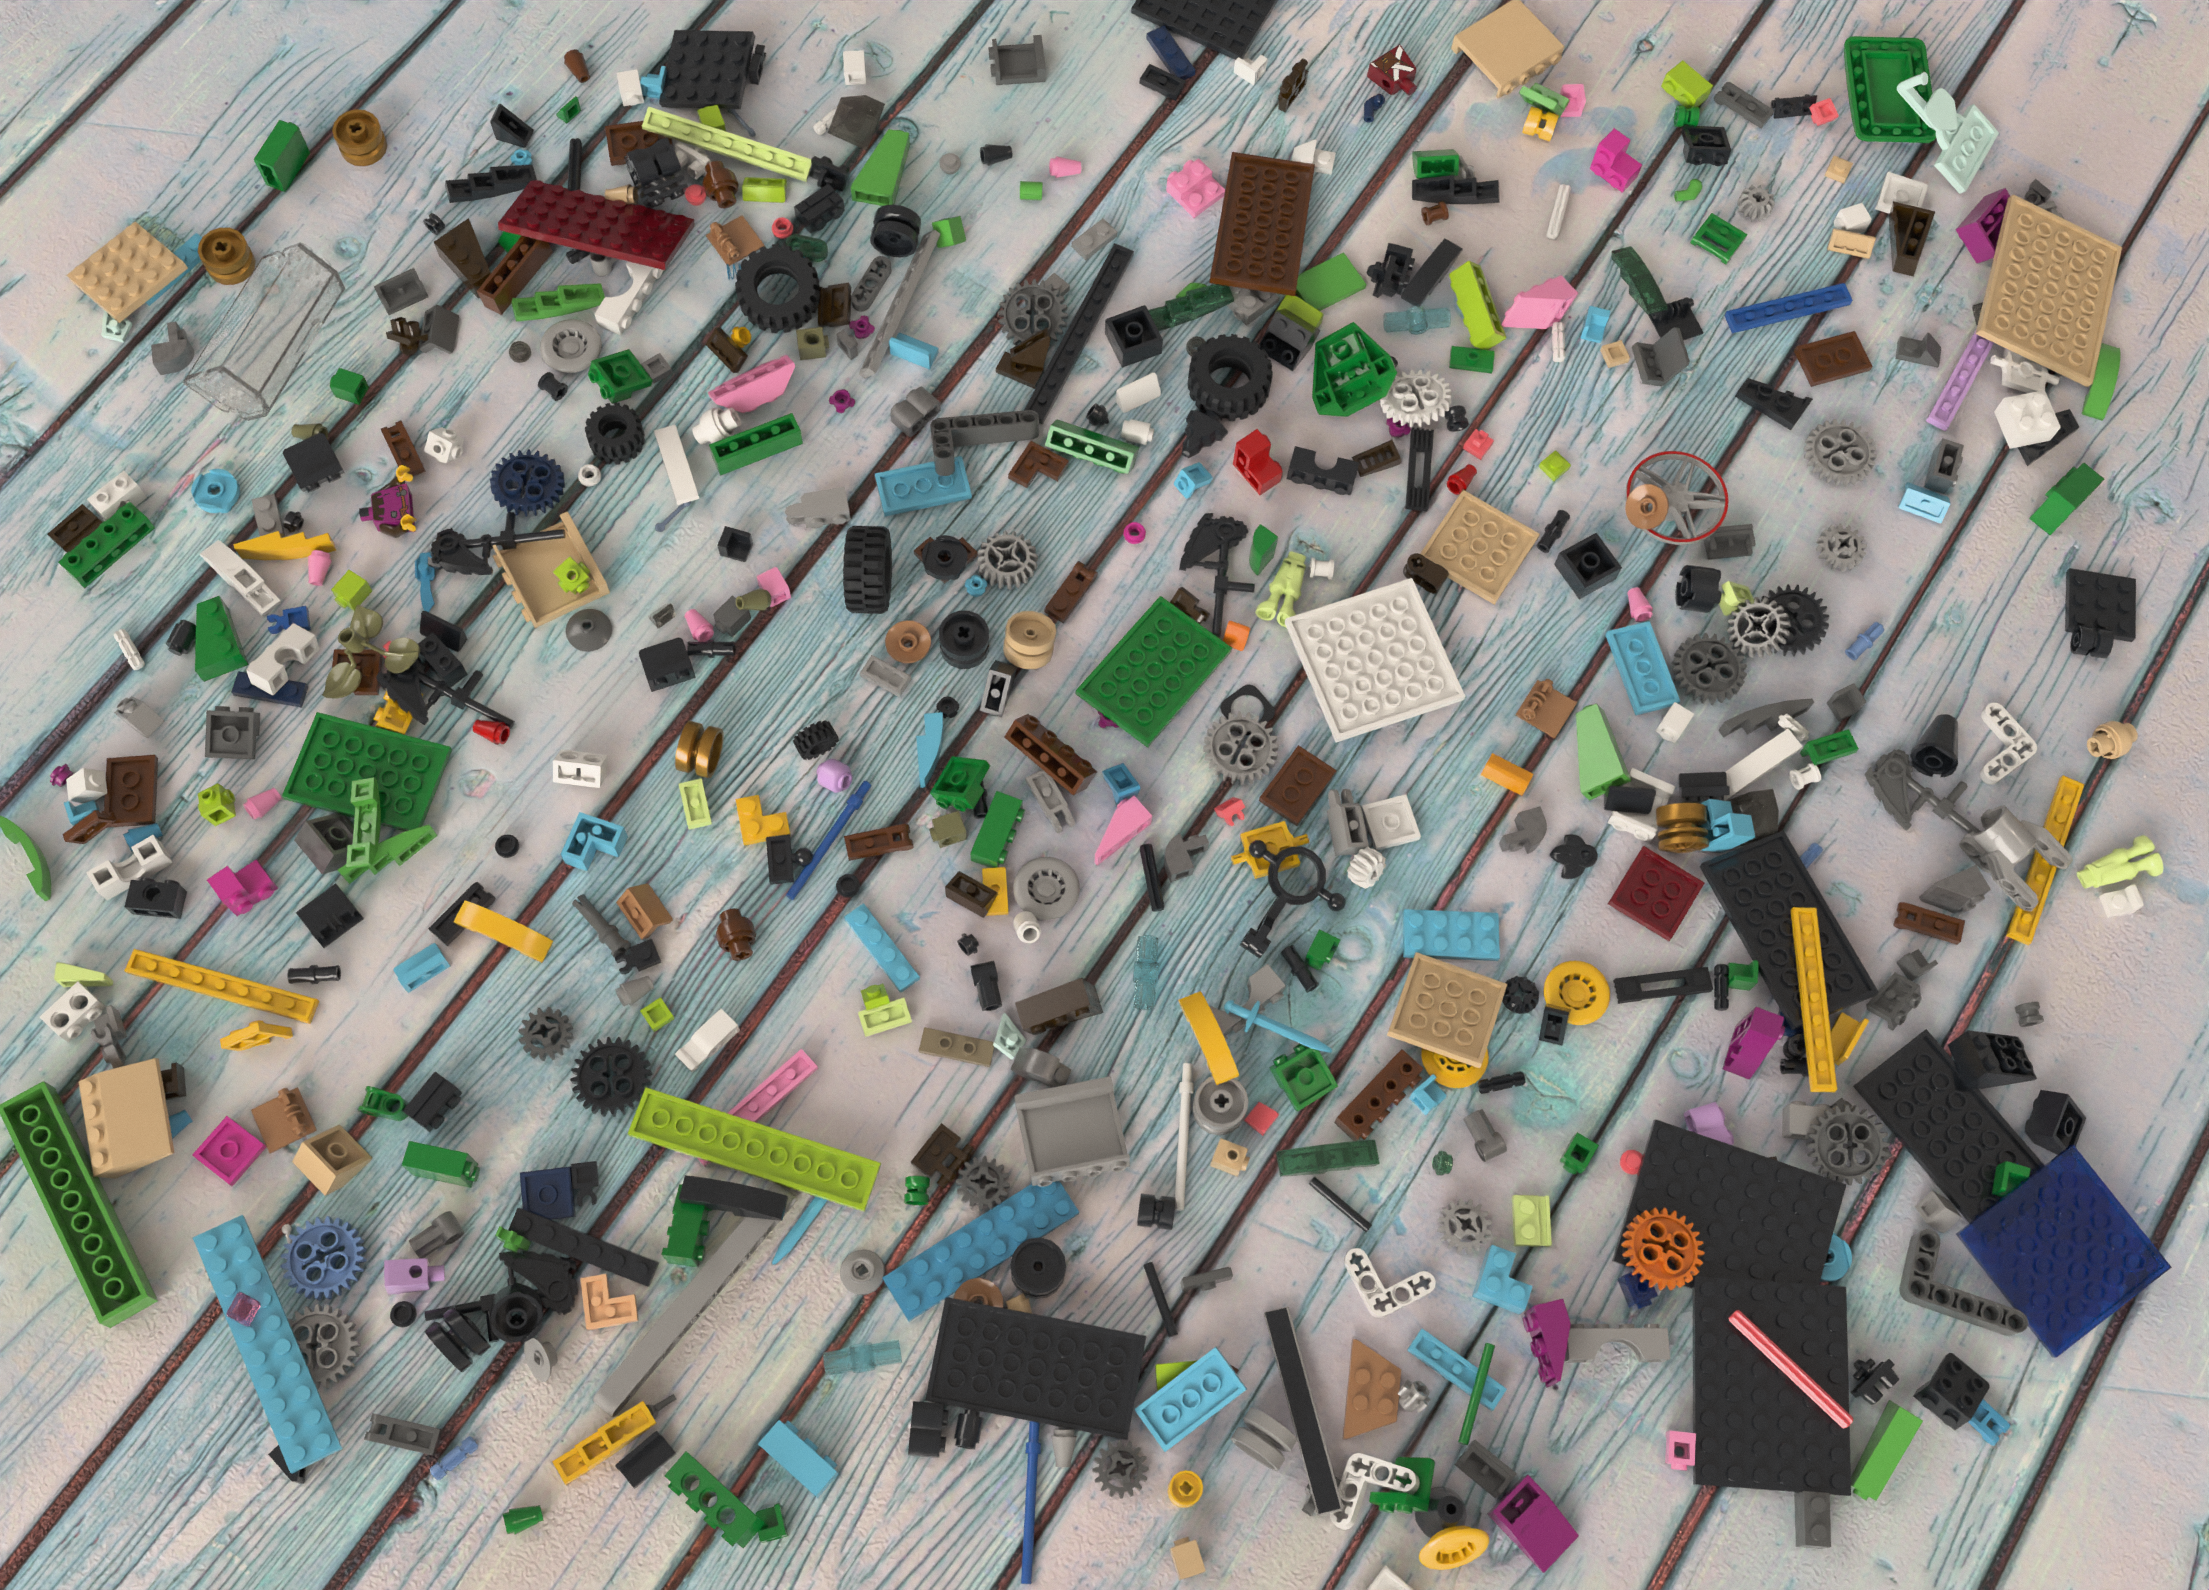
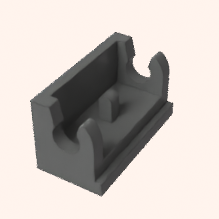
(401, 291)
(1730, 542)
(1485, 1469)

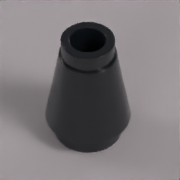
(995, 153)

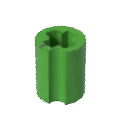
(1030, 190)

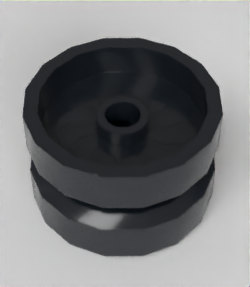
(895, 231)
(964, 639)
(1038, 1283)
(462, 1334)

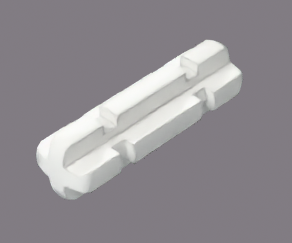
(820, 126)
(1558, 341)
(129, 649)
(1795, 727)

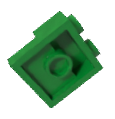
(618, 375)
(960, 783)
(1303, 1076)

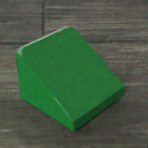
(569, 111)

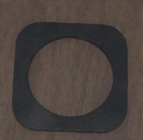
(1269, 710)

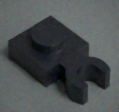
(756, 64)
(642, 956)
(584, 1178)

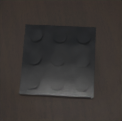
(2101, 603)

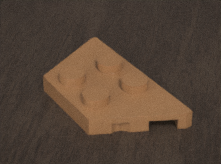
(1370, 1391)

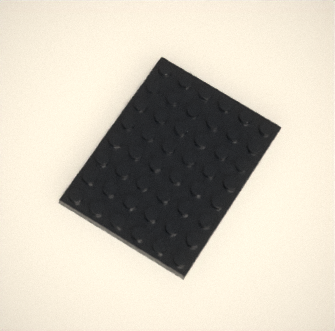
(1749, 1209)
(1746, 1412)

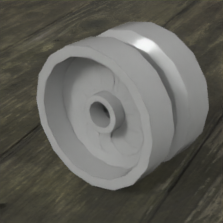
(1207, 1111)
(1264, 1439)

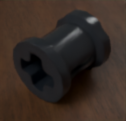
(552, 386)
(1790, 1049)

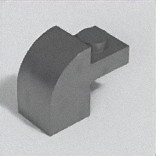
(172, 355)
(1530, 833)
(1178, 853)
(1041, 1067)

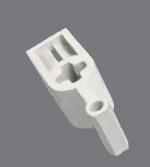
(708, 1040)

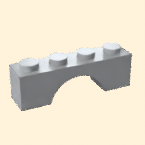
(1262, 987)
(1647, 1343)

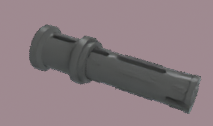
(607, 933)

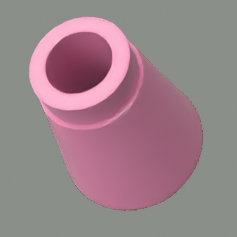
(1064, 167)
(318, 567)
(1639, 605)
(699, 626)
(260, 804)

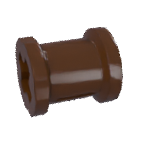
(1435, 213)

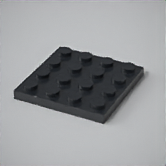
(707, 69)

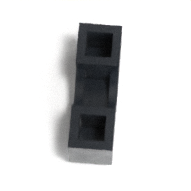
(1305, 471)

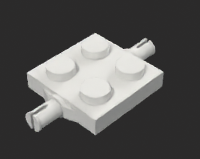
(2023, 373)

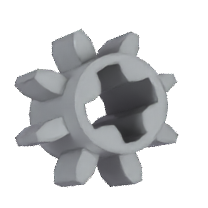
(1414, 1396)

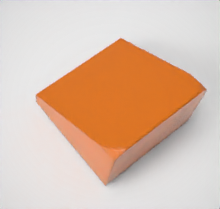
(1236, 635)

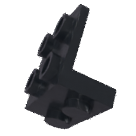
(313, 462)
(666, 664)
(1953, 1392)

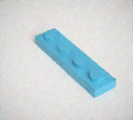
(189, 255)
(882, 948)
(1454, 1367)

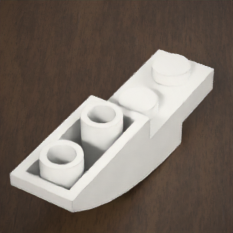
(241, 577)

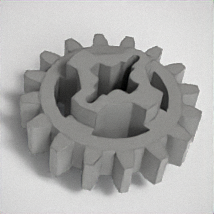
(1835, 538)
(1472, 1231)

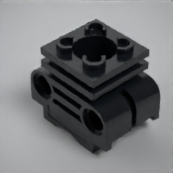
(656, 171)

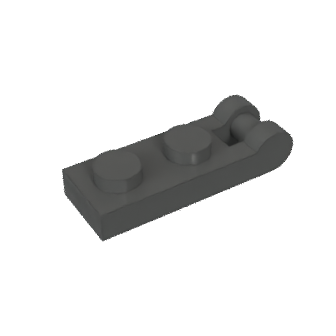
(1744, 104)
(404, 1434)

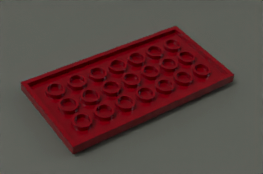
(597, 224)

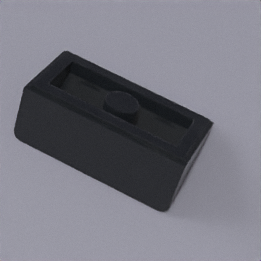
(448, 633)
(1629, 799)

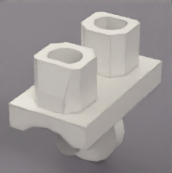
(693, 158)

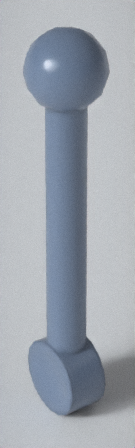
(751, 132)
(660, 527)

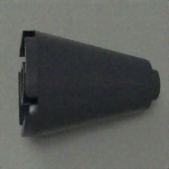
(1937, 748)
(1437, 1517)

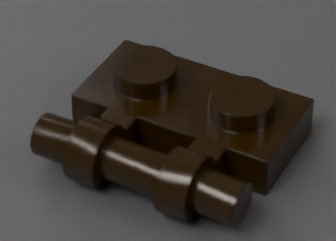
(1293, 85)
(935, 1152)

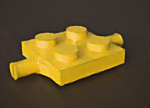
(1276, 839)

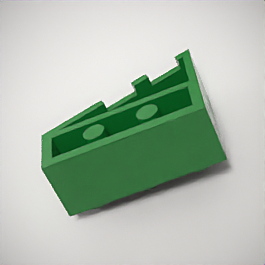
(2066, 497)
(217, 641)
(687, 1233)

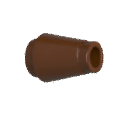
(576, 64)

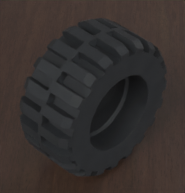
(777, 261)
(1232, 353)
(867, 569)

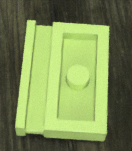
(1531, 1220)

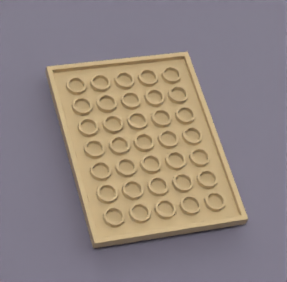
(2049, 290)

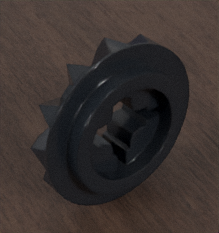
(1513, 1002)

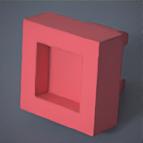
(1823, 112)
(1478, 444)
(1229, 808)

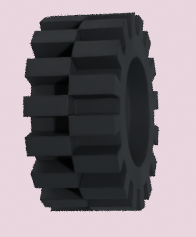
(815, 740)

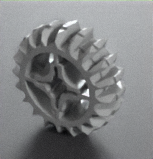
(1005, 548)
(1752, 633)

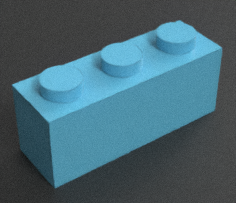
(799, 1457)

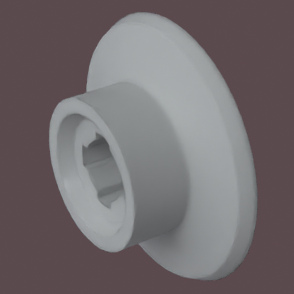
(869, 1281)
(540, 1358)

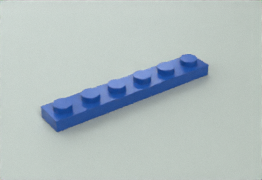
(1788, 308)

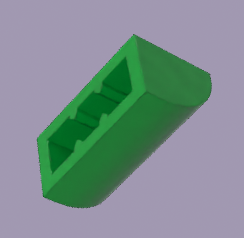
(1435, 163)
(1262, 549)

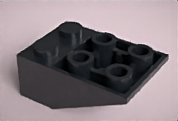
(1991, 1059)

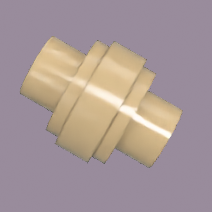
(2112, 740)

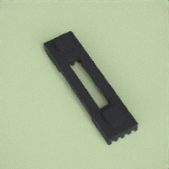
(1418, 497)
(1629, 988)

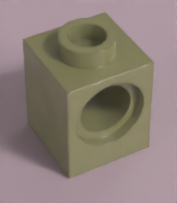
(808, 336)
(948, 829)

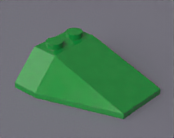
(1350, 372)

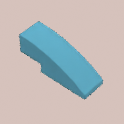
(929, 746)

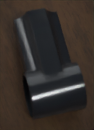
(986, 980)

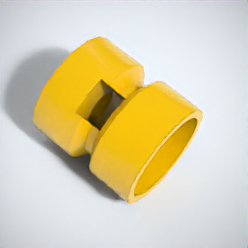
(1533, 120)
(1185, 1489)

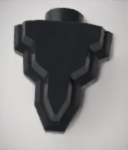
(1202, 431)

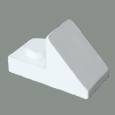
(1308, 154)

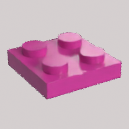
(229, 1151)

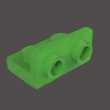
(1544, 99)

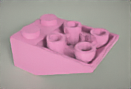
(1541, 305)

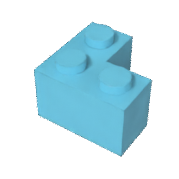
(1725, 827)
(589, 836)
(1495, 1284)

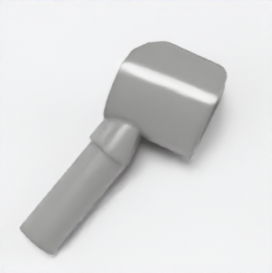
(1467, 170)

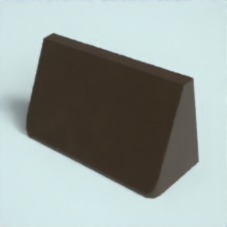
(970, 894)

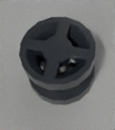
(1456, 418)

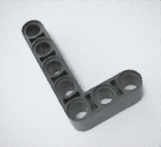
(978, 430)
(1951, 1296)

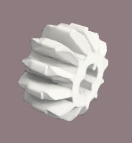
(1366, 867)

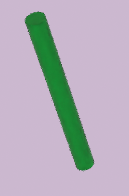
(1476, 1394)

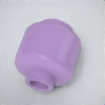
(834, 775)

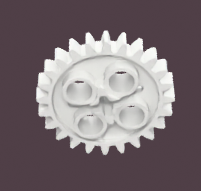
(1428, 391)

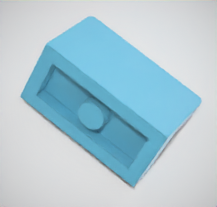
(913, 350)
(1924, 502)
(421, 967)

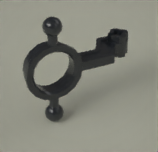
(1255, 940)

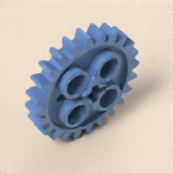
(331, 1278)

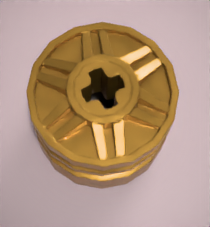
(1682, 830)

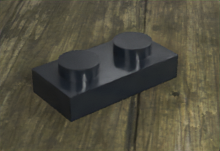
(1162, 82)

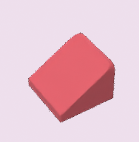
(1261, 1118)

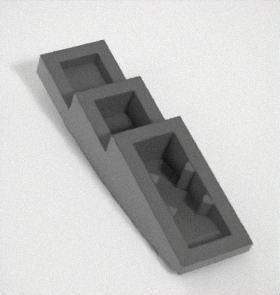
(1766, 715)

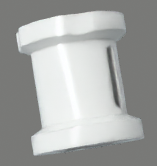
(1321, 568)
(1804, 776)

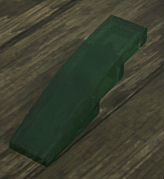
(1640, 280)
(1192, 306)
(1327, 1158)

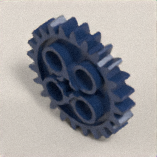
(507, 478)

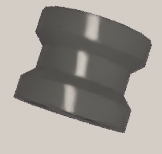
(2029, 1014)

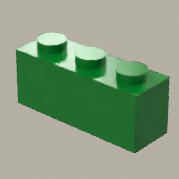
(997, 830)

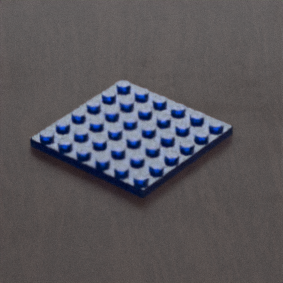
(2063, 1251)

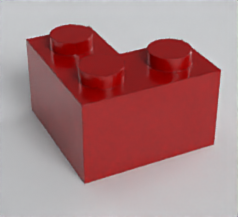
(1254, 462)

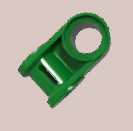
(380, 1103)

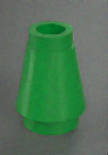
(522, 1518)

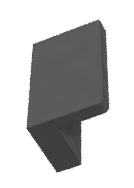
(441, 329)

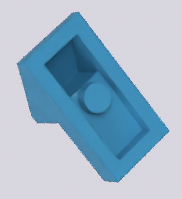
(1121, 782)

